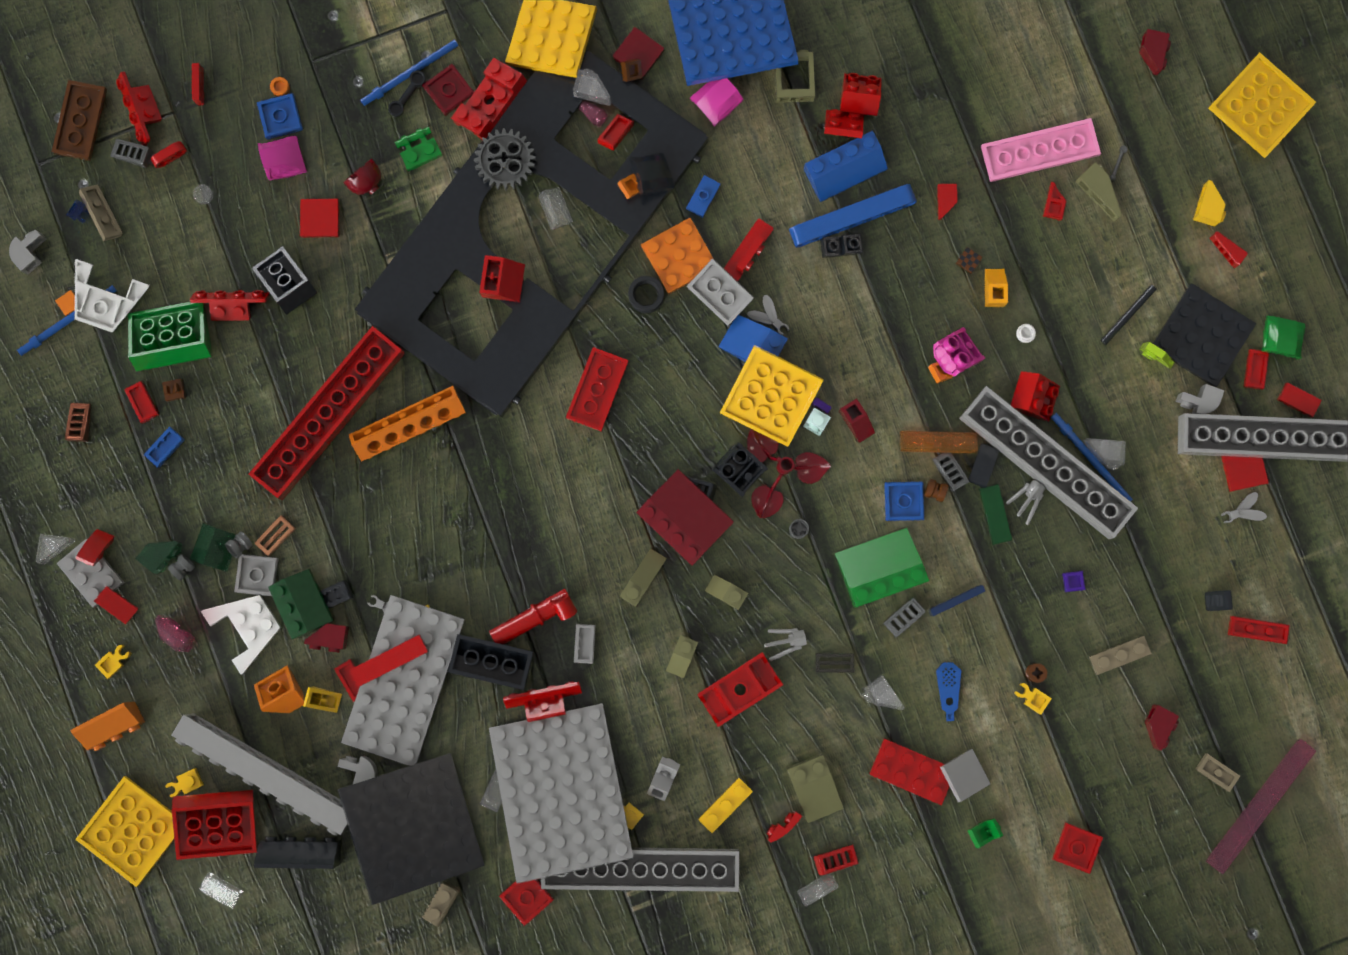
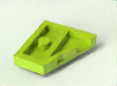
(1153, 352)

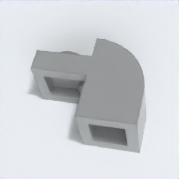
(22, 251)
(1206, 401)
(364, 769)
(663, 778)

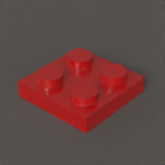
(843, 123)

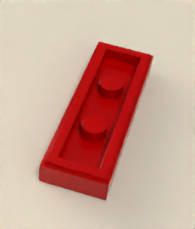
(1258, 630)

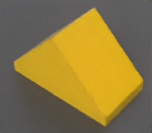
(322, 699)

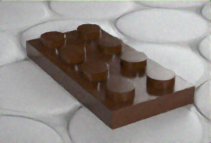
(79, 120)

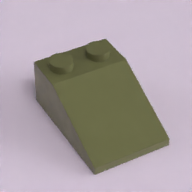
(815, 788)

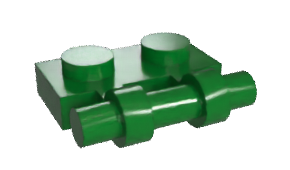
(421, 153)

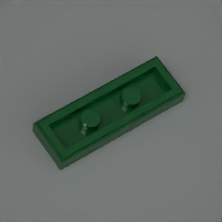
(995, 514)

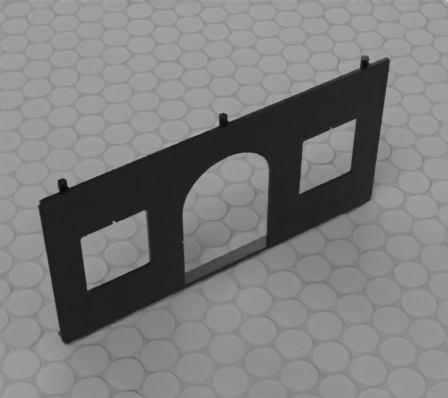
(453, 241)

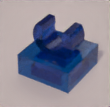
(76, 210)

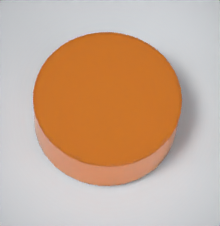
(279, 86)

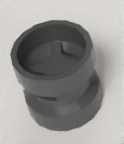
(798, 528)
(238, 544)
(181, 567)

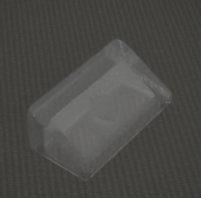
(555, 208)
(817, 889)
(221, 890)

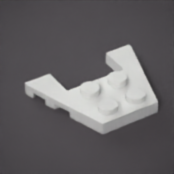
(99, 306)
(252, 621)

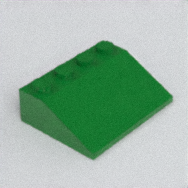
(168, 335)
(881, 567)

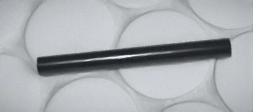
(1129, 313)

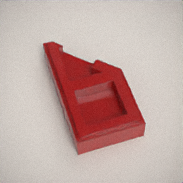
(946, 198)
(1054, 204)

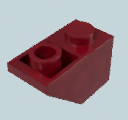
(1153, 49)
(857, 420)
(329, 636)
(1159, 726)

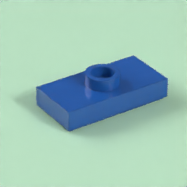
(703, 196)
(164, 447)

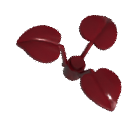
(809, 466)

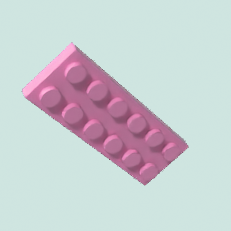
(1040, 150)

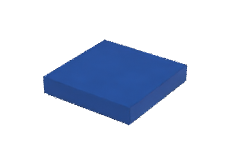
(279, 116)
(904, 501)

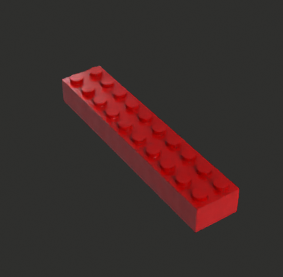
(326, 413)

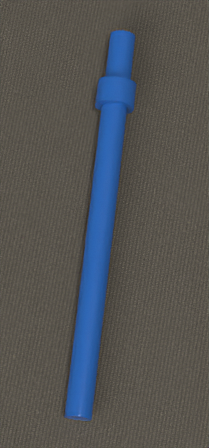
(378, 92)
(36, 341)
(1066, 430)

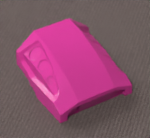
(717, 99)
(282, 158)
(956, 352)

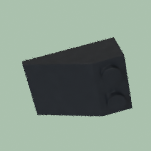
(284, 280)

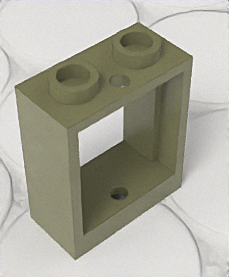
(797, 95)

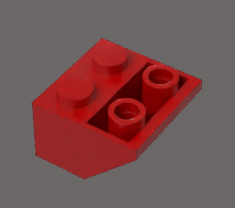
(860, 94)
(502, 279)
(1035, 395)

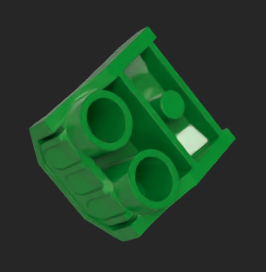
(1283, 337)

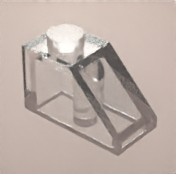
(590, 87)
(1107, 451)
(881, 694)

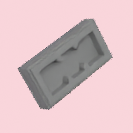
(584, 643)

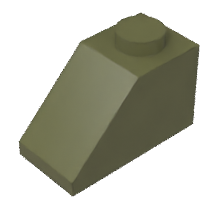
(726, 592)
(682, 656)

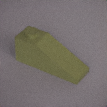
(1099, 188)
(643, 577)

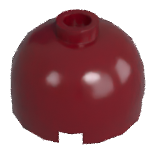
(364, 179)

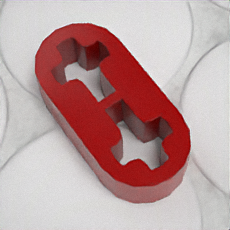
(168, 154)

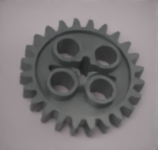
(505, 142)

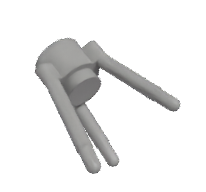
(1034, 491)
(796, 639)

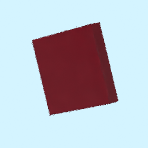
(641, 47)
(448, 89)

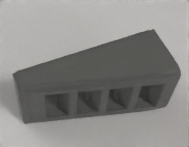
(145, 156)
(952, 487)
(918, 608)

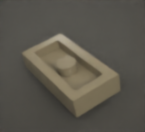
(1217, 772)

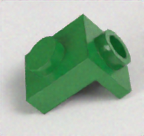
(985, 832)

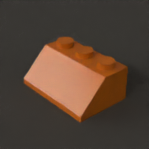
(108, 726)

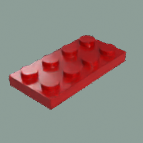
(597, 389)
(910, 771)

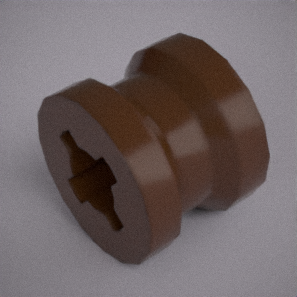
(1032, 673)

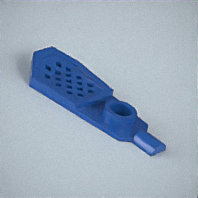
(949, 691)

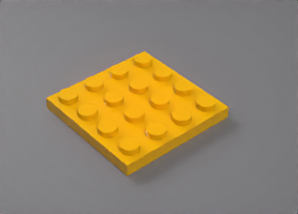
(551, 36)
(1262, 105)
(771, 395)
(129, 831)

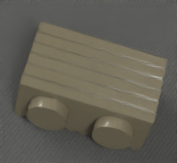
(441, 903)

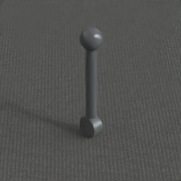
(1123, 149)

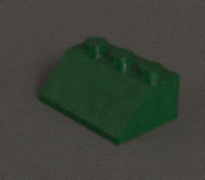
(300, 604)

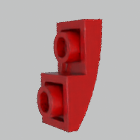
(94, 547)
(777, 831)

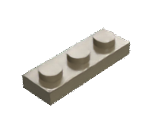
(100, 212)
(1120, 655)

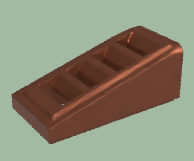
(83, 437)

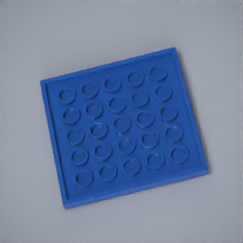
(731, 37)

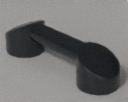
(417, 79)

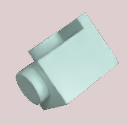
(817, 422)

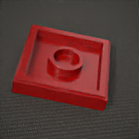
(319, 218)
(1244, 472)
(1077, 848)
(526, 899)

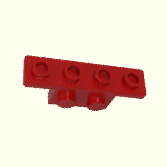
(141, 107)
(748, 249)
(229, 305)
(543, 702)

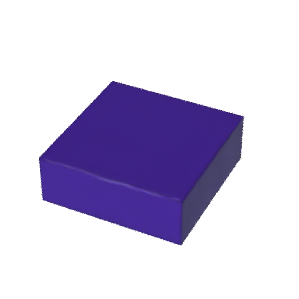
(821, 406)
(1073, 581)

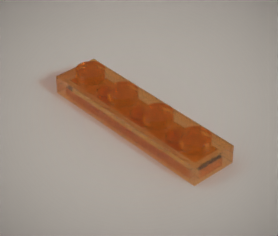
(938, 442)

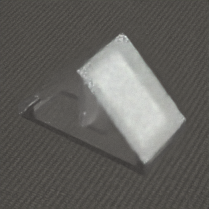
(51, 546)

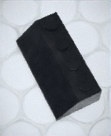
(491, 662)
(298, 853)

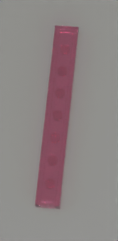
(1260, 806)

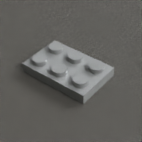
(720, 292)
(87, 578)

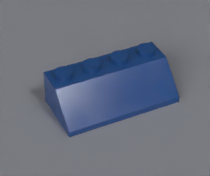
(846, 166)

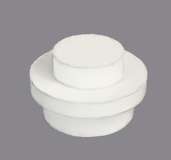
(1025, 333)

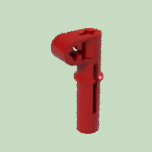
(557, 604)

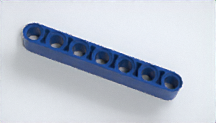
(852, 215)

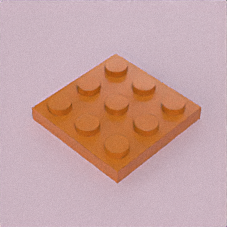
(677, 255)

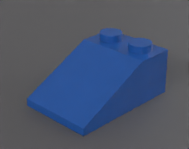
(746, 333)

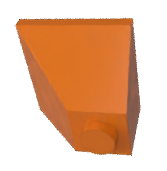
(279, 692)

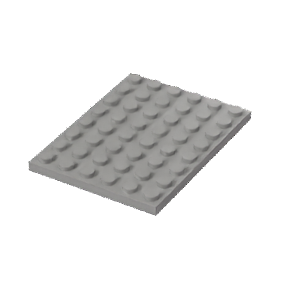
(560, 794)

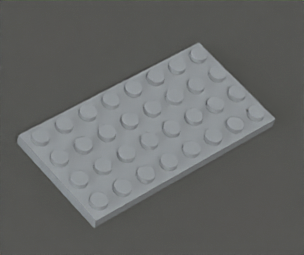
(397, 708)

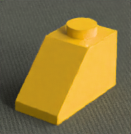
(1210, 206)

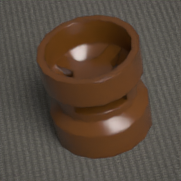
(936, 490)

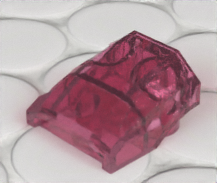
(174, 637)

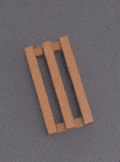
(264, 547)

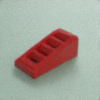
(1231, 251)
(820, 864)

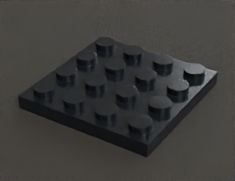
(1204, 335)

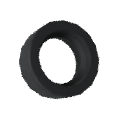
(646, 280)

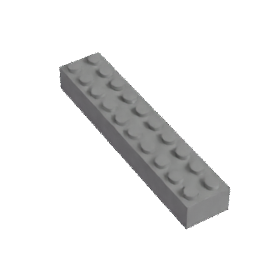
(1263, 437)
(1048, 463)
(262, 772)
(658, 871)

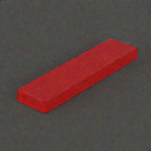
(389, 660)

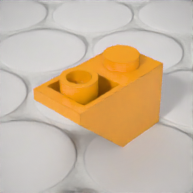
(996, 288)

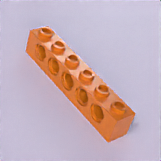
(398, 422)

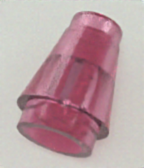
(594, 114)

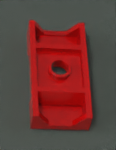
(499, 83)
(721, 697)

